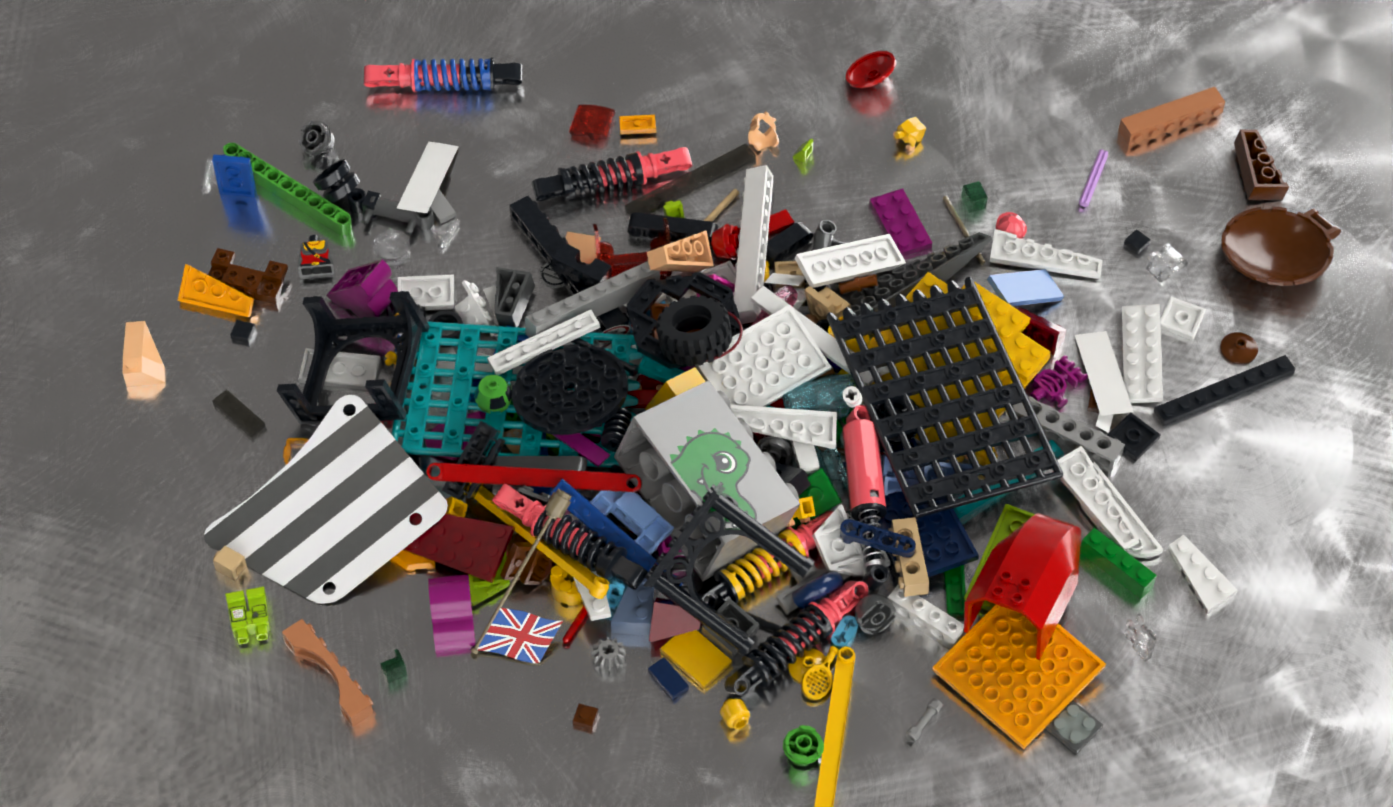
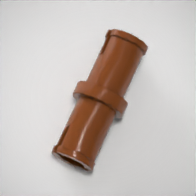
(858, 284)

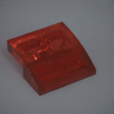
(592, 121)

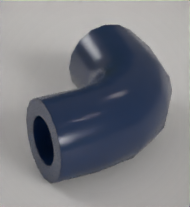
(817, 589)

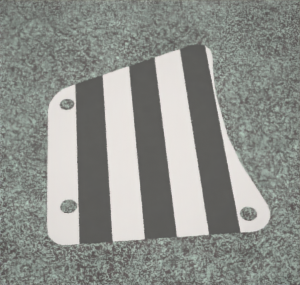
(333, 508)

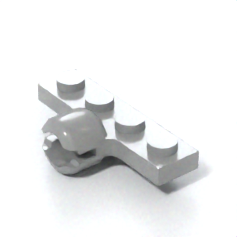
(785, 599)

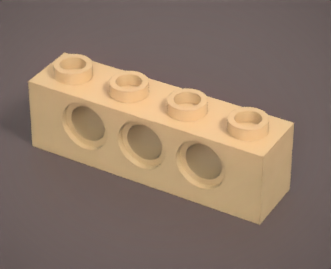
(914, 583)

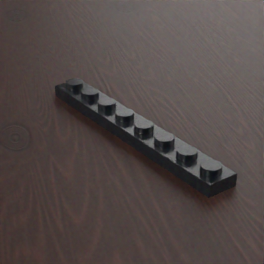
(1224, 390)

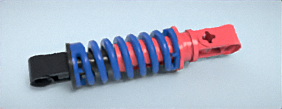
(424, 76)

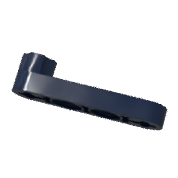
(876, 541)

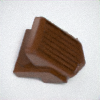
(536, 569)

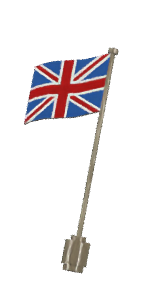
(517, 631)

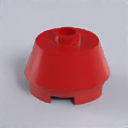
(726, 242)

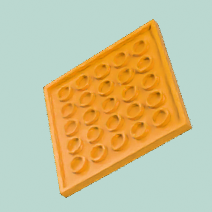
(1005, 681)

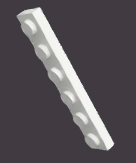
(543, 341)

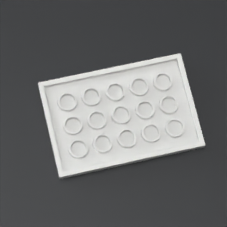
(767, 361)

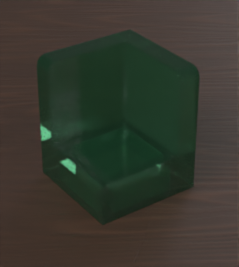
(974, 197)
(394, 668)

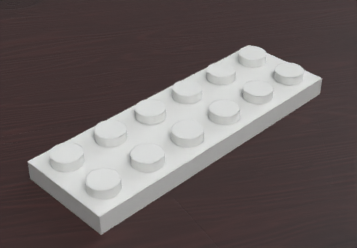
(849, 260)
(1142, 353)

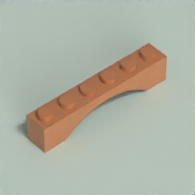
(304, 643)

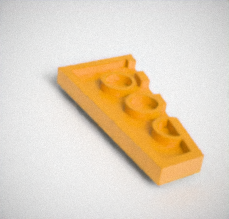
(211, 293)

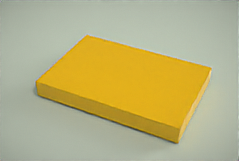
(696, 657)

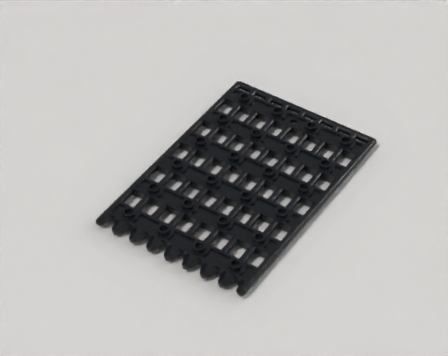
(949, 410)

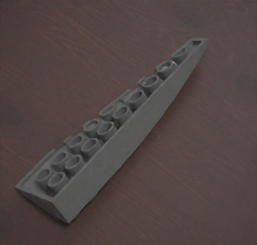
(907, 276)

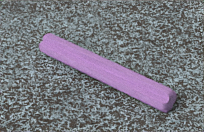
(1093, 178)

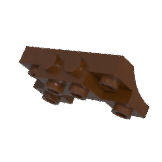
(257, 284)

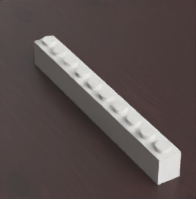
(752, 241)

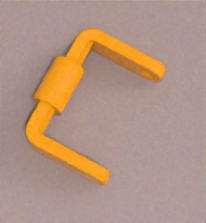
(287, 449)

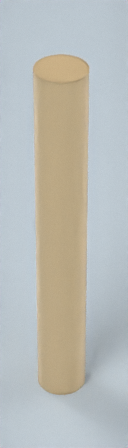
(712, 216)

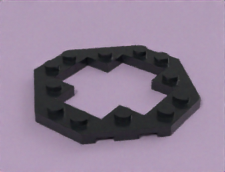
(675, 287)

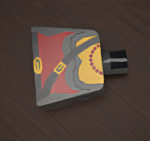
(315, 258)

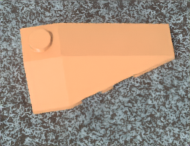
(140, 357)

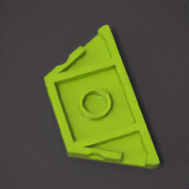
(482, 590)

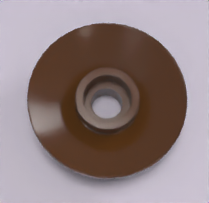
(1236, 353)

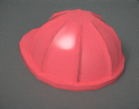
(1012, 224)

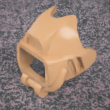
(763, 140)

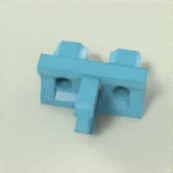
(618, 588)

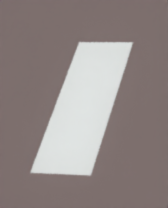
(427, 177)
(1103, 373)

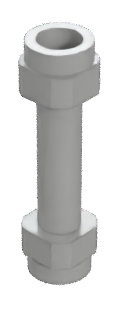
(933, 708)

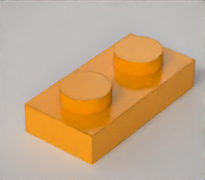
(637, 124)

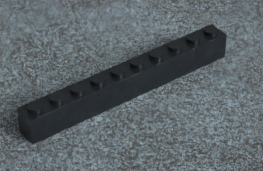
(547, 241)

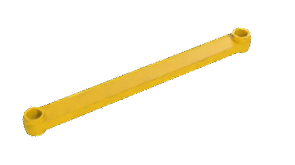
(597, 585)
(835, 728)

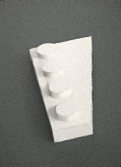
(1207, 581)

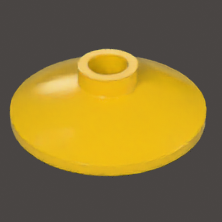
(799, 668)

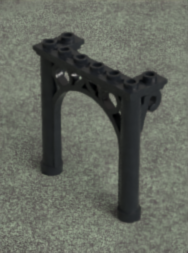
(747, 526)

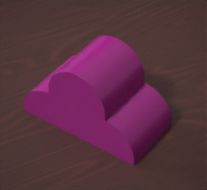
(364, 289)
(451, 613)

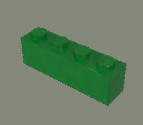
(1117, 563)

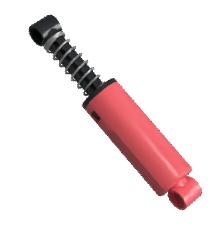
(866, 487)

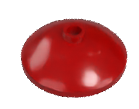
(871, 69)

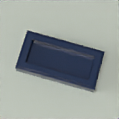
(668, 678)

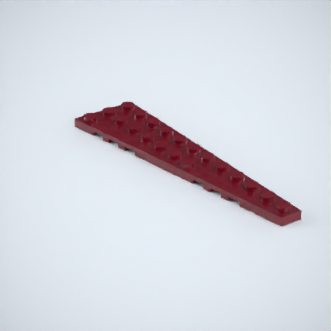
(463, 544)

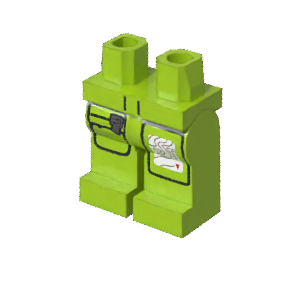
(249, 622)

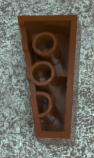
(1257, 167)

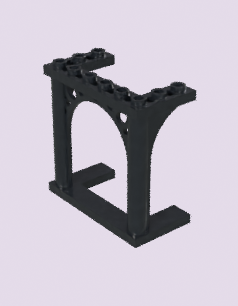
(327, 329)

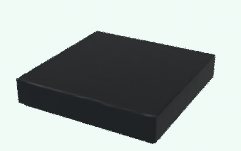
(1135, 435)

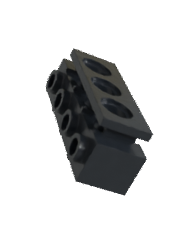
(474, 455)

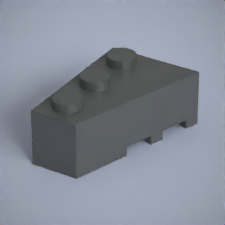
(512, 295)

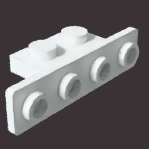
(473, 309)

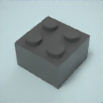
(738, 617)

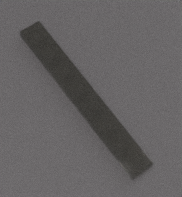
(692, 180)

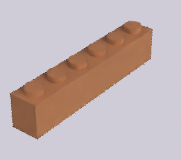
(1171, 116)

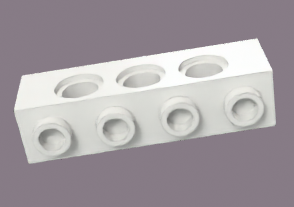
(927, 618)

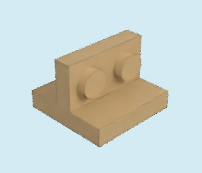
(824, 302)

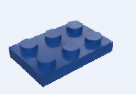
(234, 176)

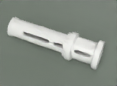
(852, 397)

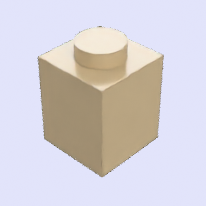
(229, 562)

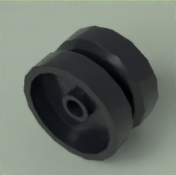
(336, 181)

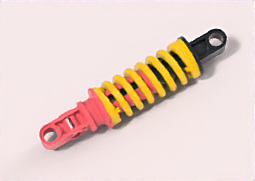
(759, 566)

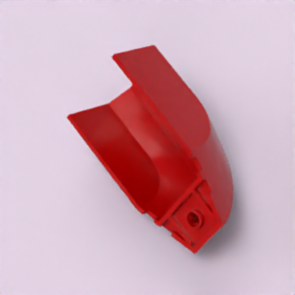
(1030, 574)

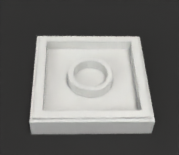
(1182, 318)

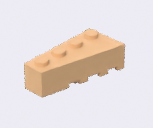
(684, 255)

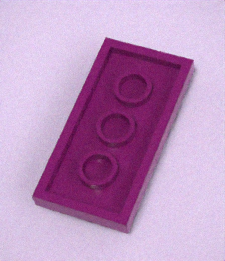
(901, 222)

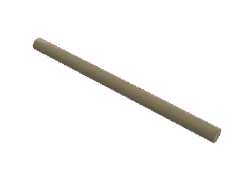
(963, 229)

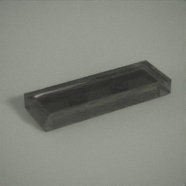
(238, 413)

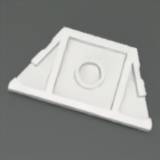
(834, 552)

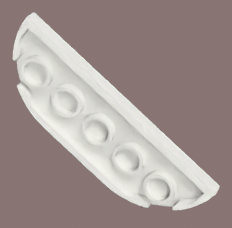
(1147, 543)

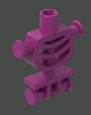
(1048, 381)

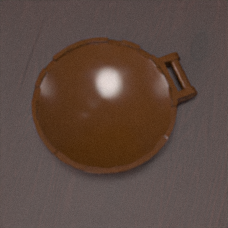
(1279, 245)

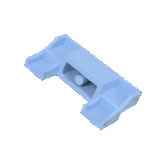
(636, 515)

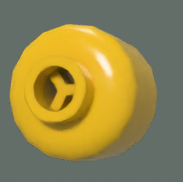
(735, 713)

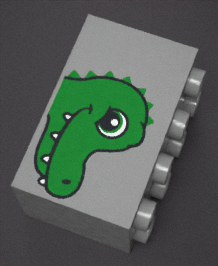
(687, 449)

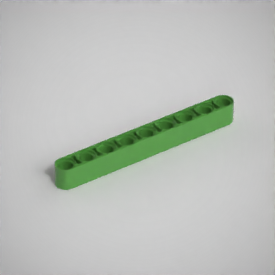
(294, 192)

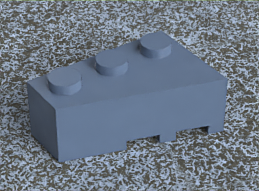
(634, 611)

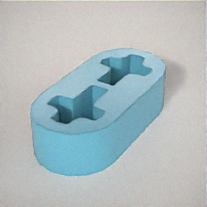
(840, 631)

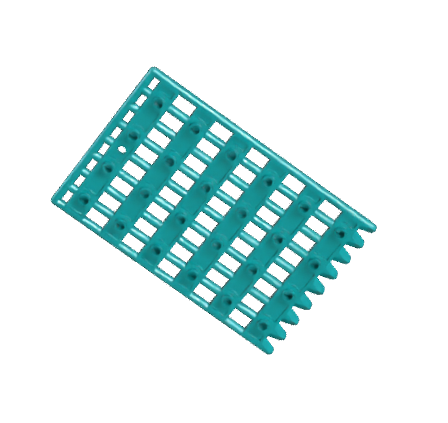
(462, 388)

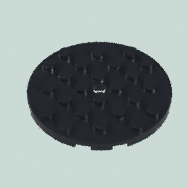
(597, 396)

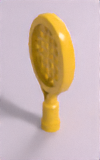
(833, 651)

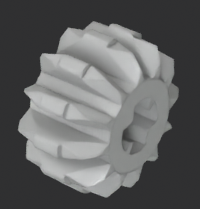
(608, 654)

